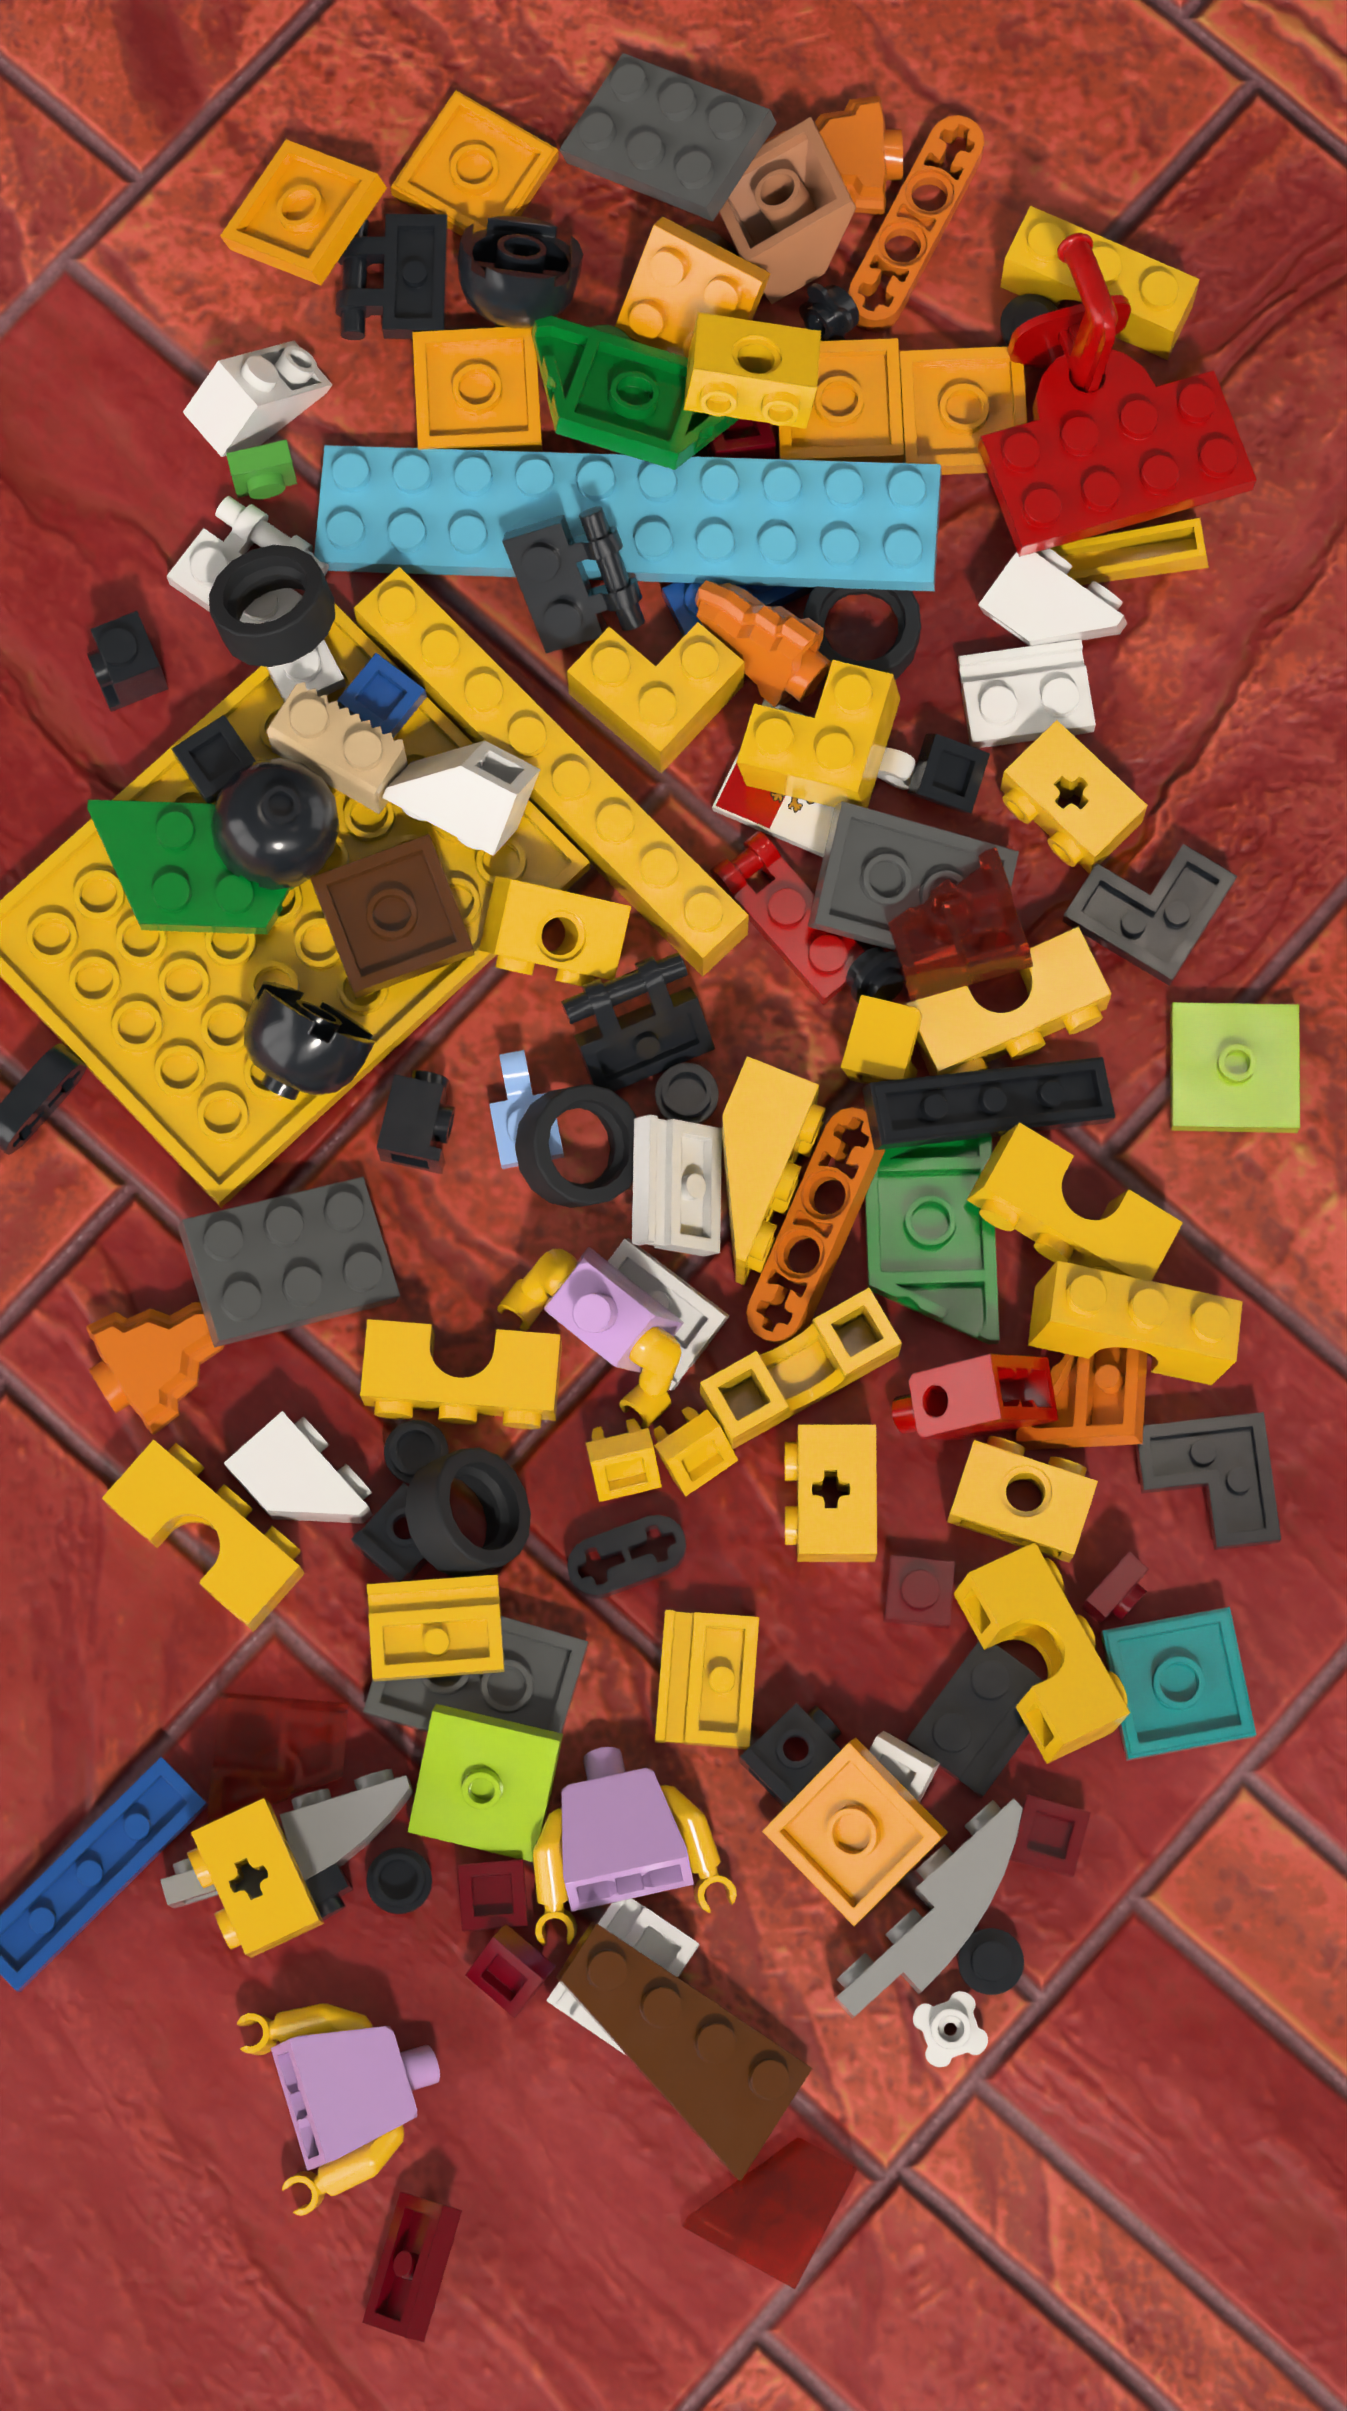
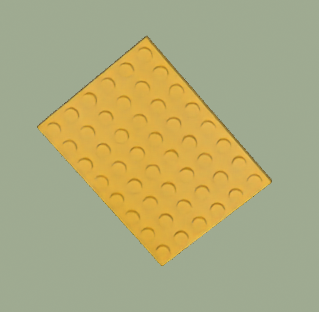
(169, 1008)

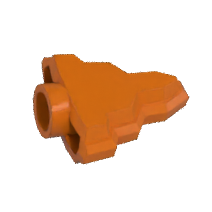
(863, 151)
(772, 642)
(151, 1360)

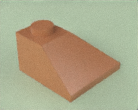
(789, 210)

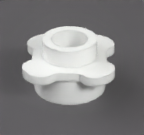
(967, 2037)

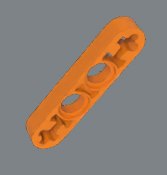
(920, 225)
(805, 1222)

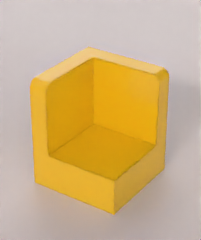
(881, 1041)

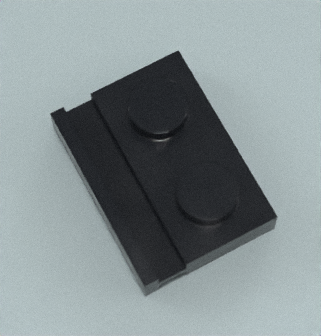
(975, 1718)

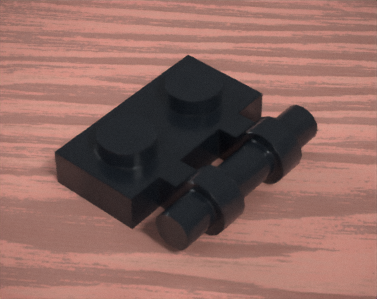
(413, 277)
(556, 583)
(645, 1039)

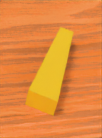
(1137, 553)

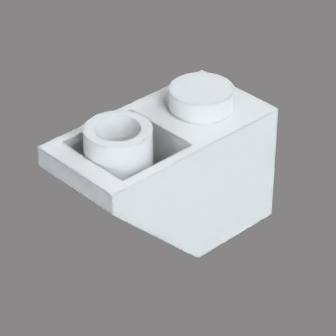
(255, 396)
(1047, 606)
(468, 793)
(293, 1479)

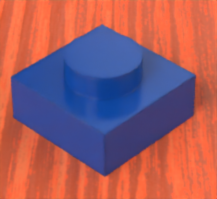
(382, 696)

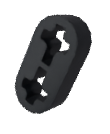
(38, 1096)
(621, 1541)

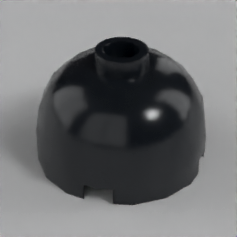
(518, 270)
(275, 823)
(303, 1043)

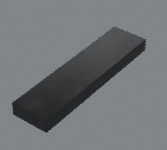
(987, 1102)

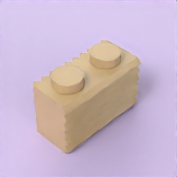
(337, 746)

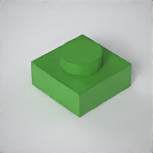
(262, 470)

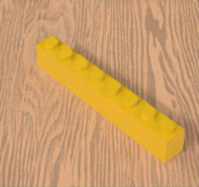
(570, 787)

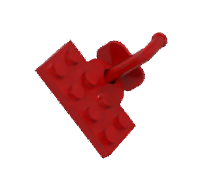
(1110, 451)

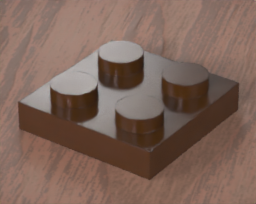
(392, 916)

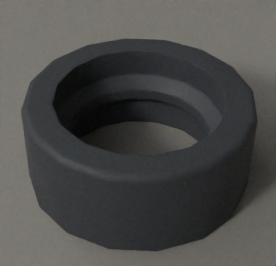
(252, 577)
(908, 618)
(535, 1156)
(432, 1520)

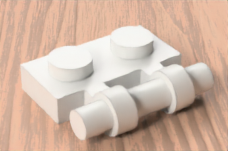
(209, 555)

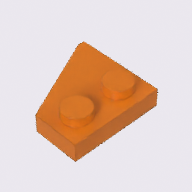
(1096, 1402)

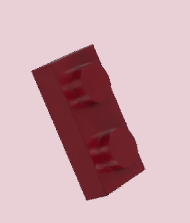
(412, 2266)

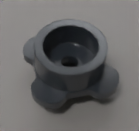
(829, 311)

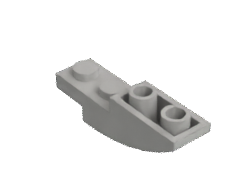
(318, 1833)
(958, 1894)

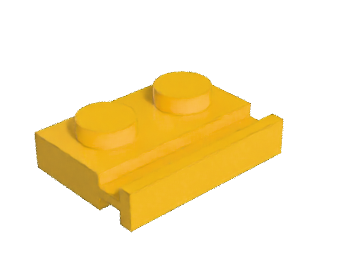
(435, 1628)
(707, 1679)

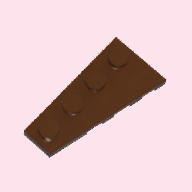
(699, 2056)

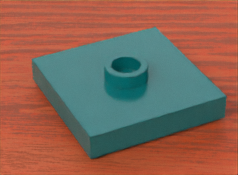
(1180, 1683)

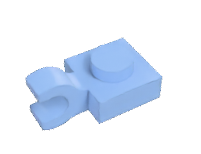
(509, 1113)

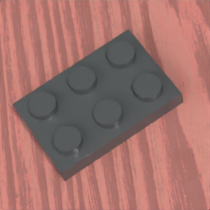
(668, 136)
(885, 865)
(288, 1261)
(532, 1691)

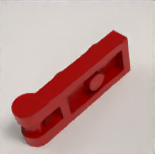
(783, 915)

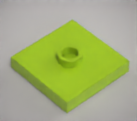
(1235, 1067)
(484, 1782)

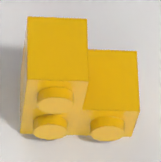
(660, 705)
(826, 755)

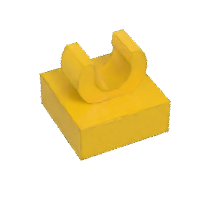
(694, 1450)
(623, 1462)

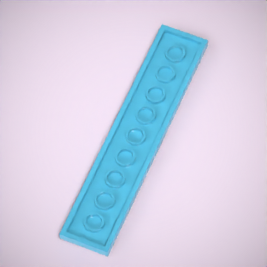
(684, 525)

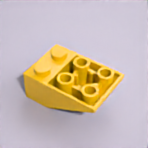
(763, 1132)

